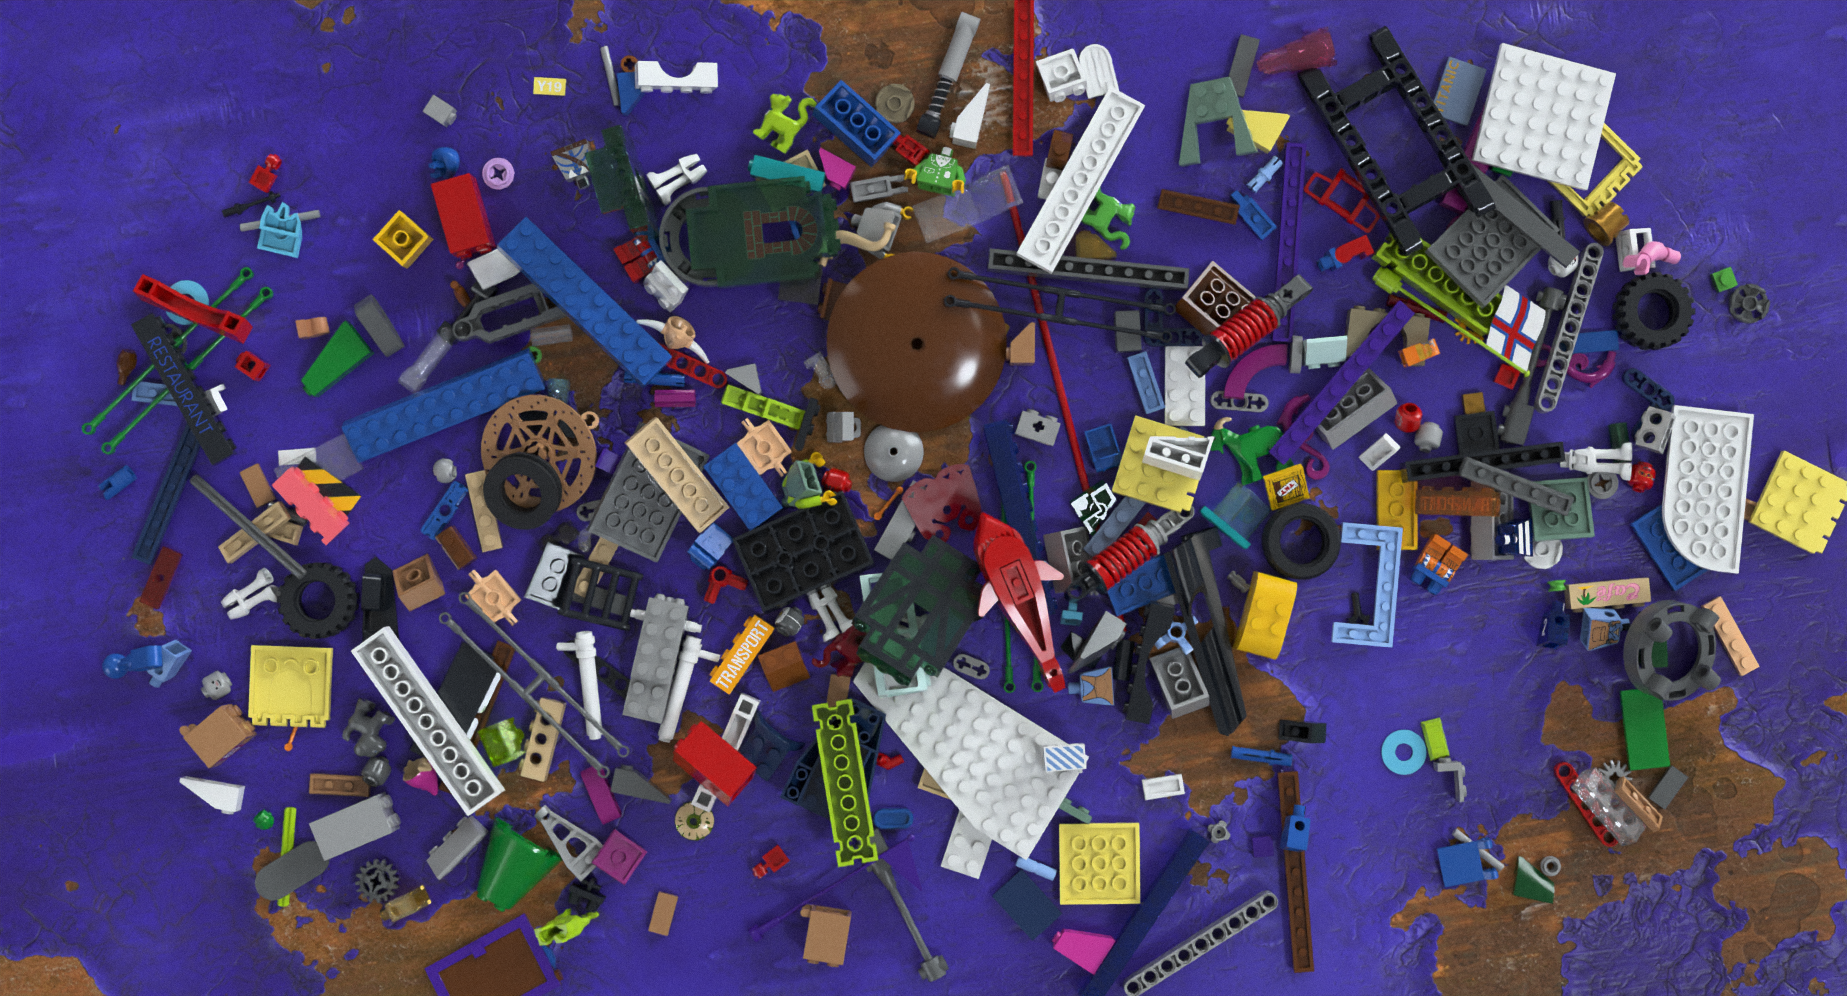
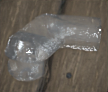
(584, 540)

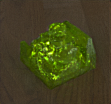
(502, 742)

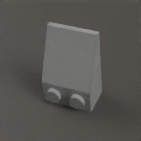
(1179, 682)

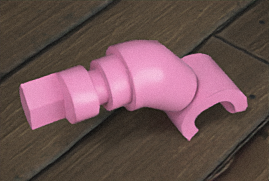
(1651, 252)

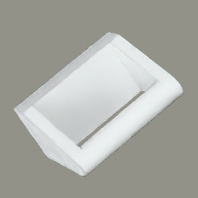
(1627, 245)

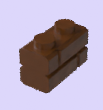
(456, 547)

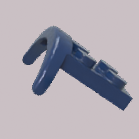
(767, 747)

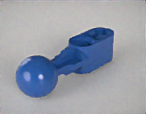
(139, 659)

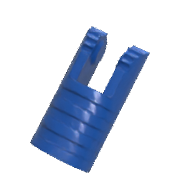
(117, 482)

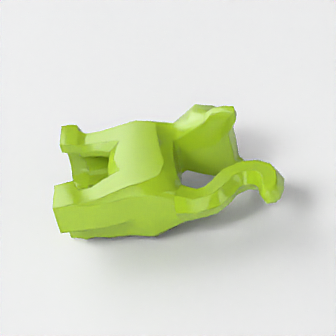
(784, 126)
(563, 927)

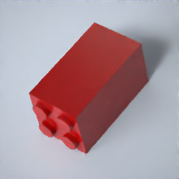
(463, 216)
(713, 763)

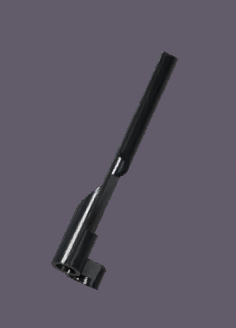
(1193, 573)

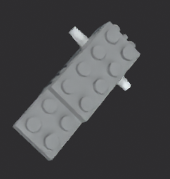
(656, 656)

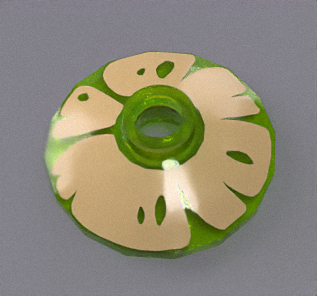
(696, 832)

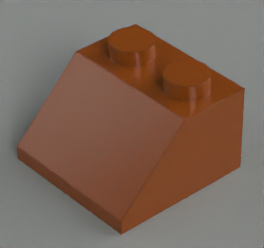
(784, 666)

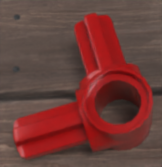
(729, 579)

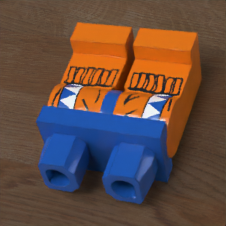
(1437, 563)

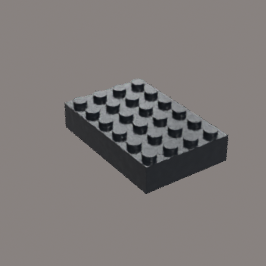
(803, 553)

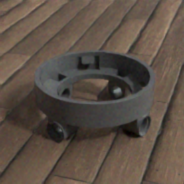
(672, 222)
(1653, 626)

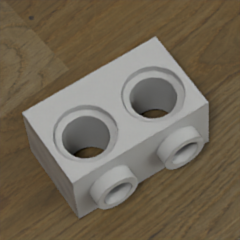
(1661, 430)

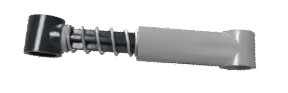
(948, 73)

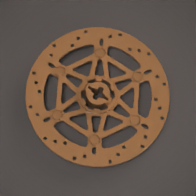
(545, 446)

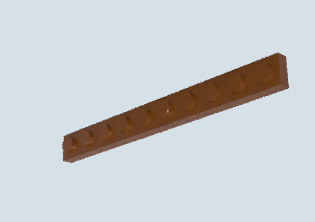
(1296, 880)

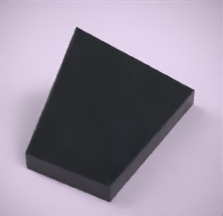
(1072, 646)

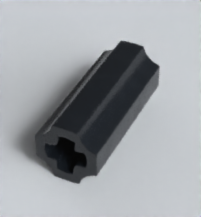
(1123, 660)

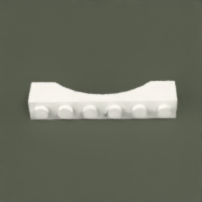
(733, 735)

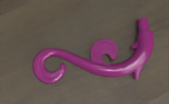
(1581, 359)
(1285, 419)

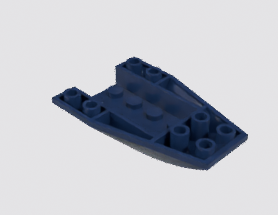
(806, 781)

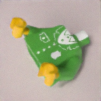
(938, 174)

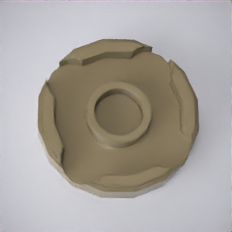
(895, 103)

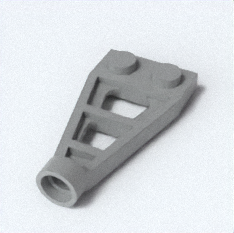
(580, 865)

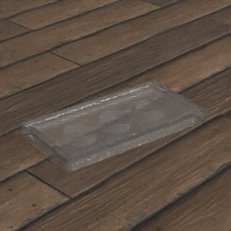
(333, 456)

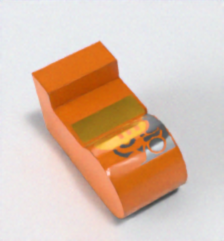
(1418, 352)

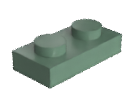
(1080, 812)

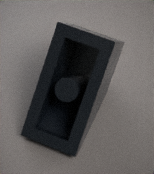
(1302, 731)

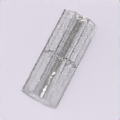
(551, 335)

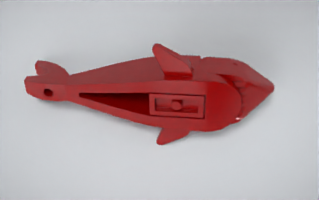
(1017, 588)

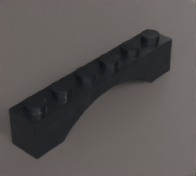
(1157, 622)

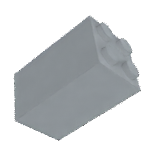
(355, 825)

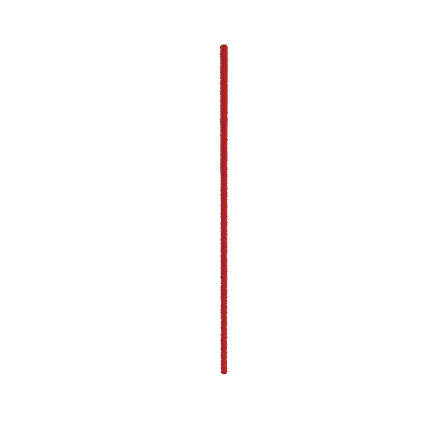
(1055, 371)

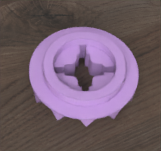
(489, 172)

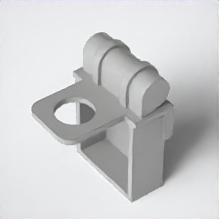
(841, 427)

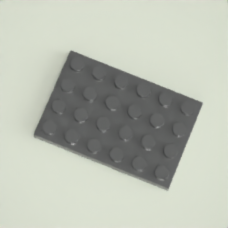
(1486, 250)
(636, 508)

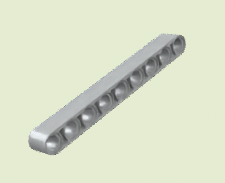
(1575, 321)
(1210, 942)

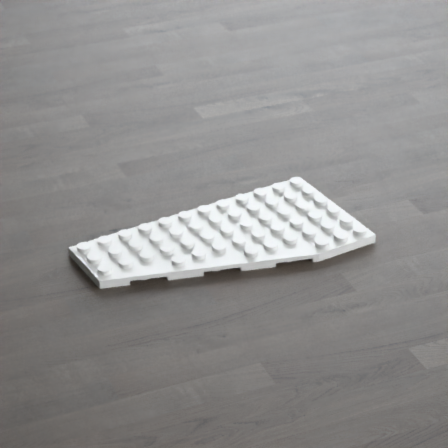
(978, 755)

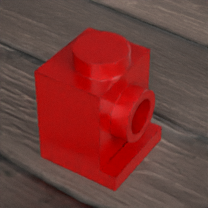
(243, 364)

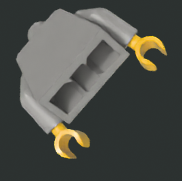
(871, 224)

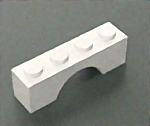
(651, 76)

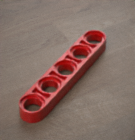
(690, 368)
(1587, 814)

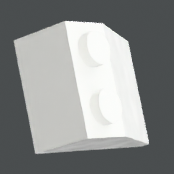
(968, 123)

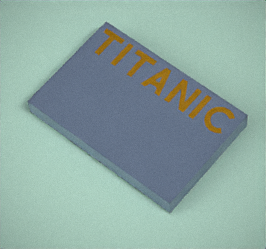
(1458, 90)

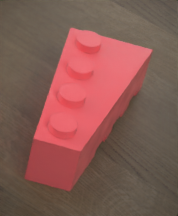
(311, 504)

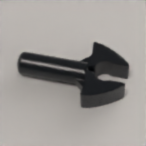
(1357, 611)

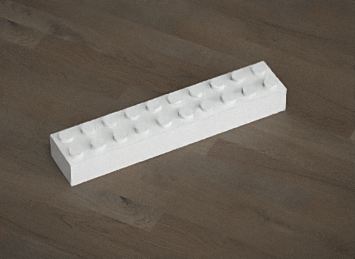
(428, 720)

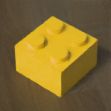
(403, 239)

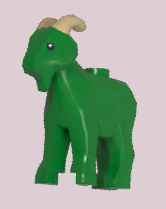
(1247, 447)

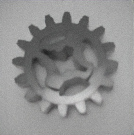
(368, 878)

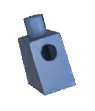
(174, 656)

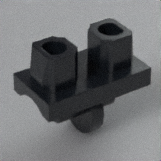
(578, 891)

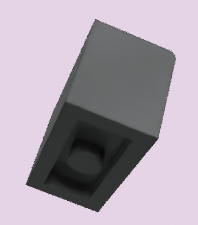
(1124, 341)

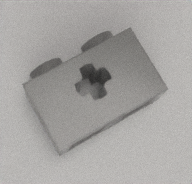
(1046, 436)

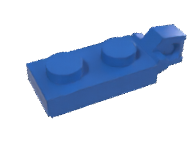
(1253, 215)

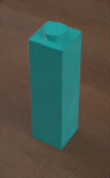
(767, 169)

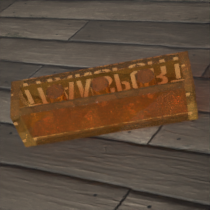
(1457, 502)

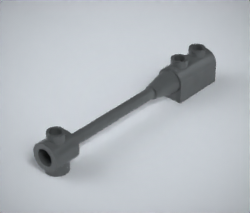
(1519, 413)
(933, 966)

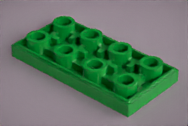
(1644, 730)

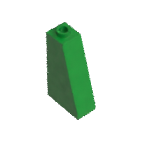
(339, 358)

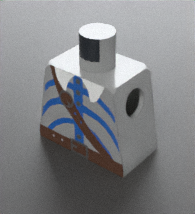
(573, 162)

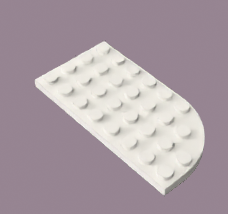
(1707, 485)

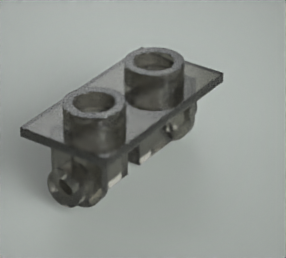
(564, 532)

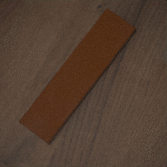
(1198, 206)

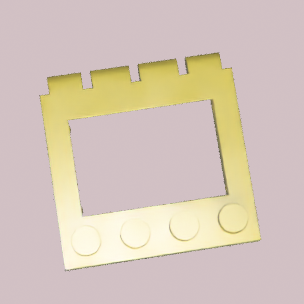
(1615, 179)

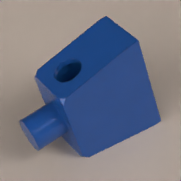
(1292, 838)

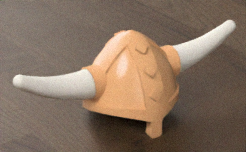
(677, 334)

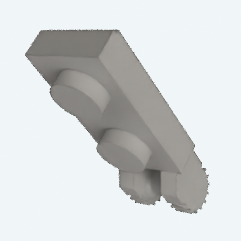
(876, 188)

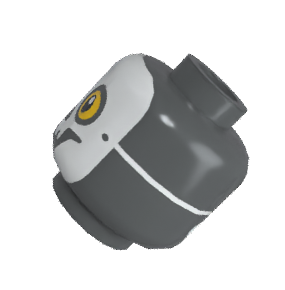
(789, 621)

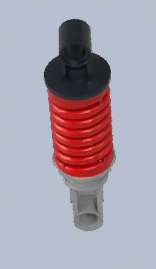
(1125, 555)

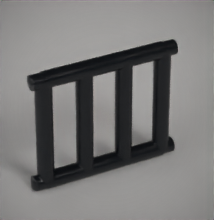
(604, 619)

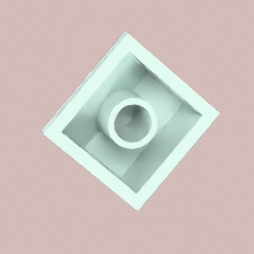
(1324, 351)

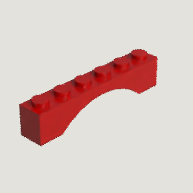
(214, 319)

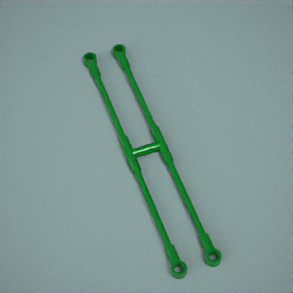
(193, 364)
(1008, 669)

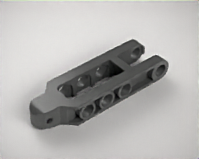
(472, 328)

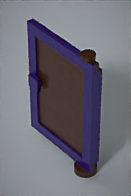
(497, 965)

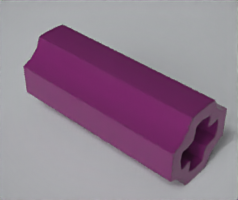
(675, 398)

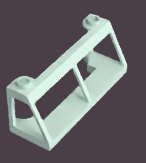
(922, 678)

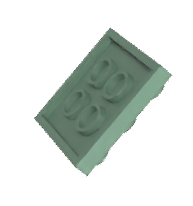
(1554, 526)

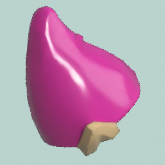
(421, 775)

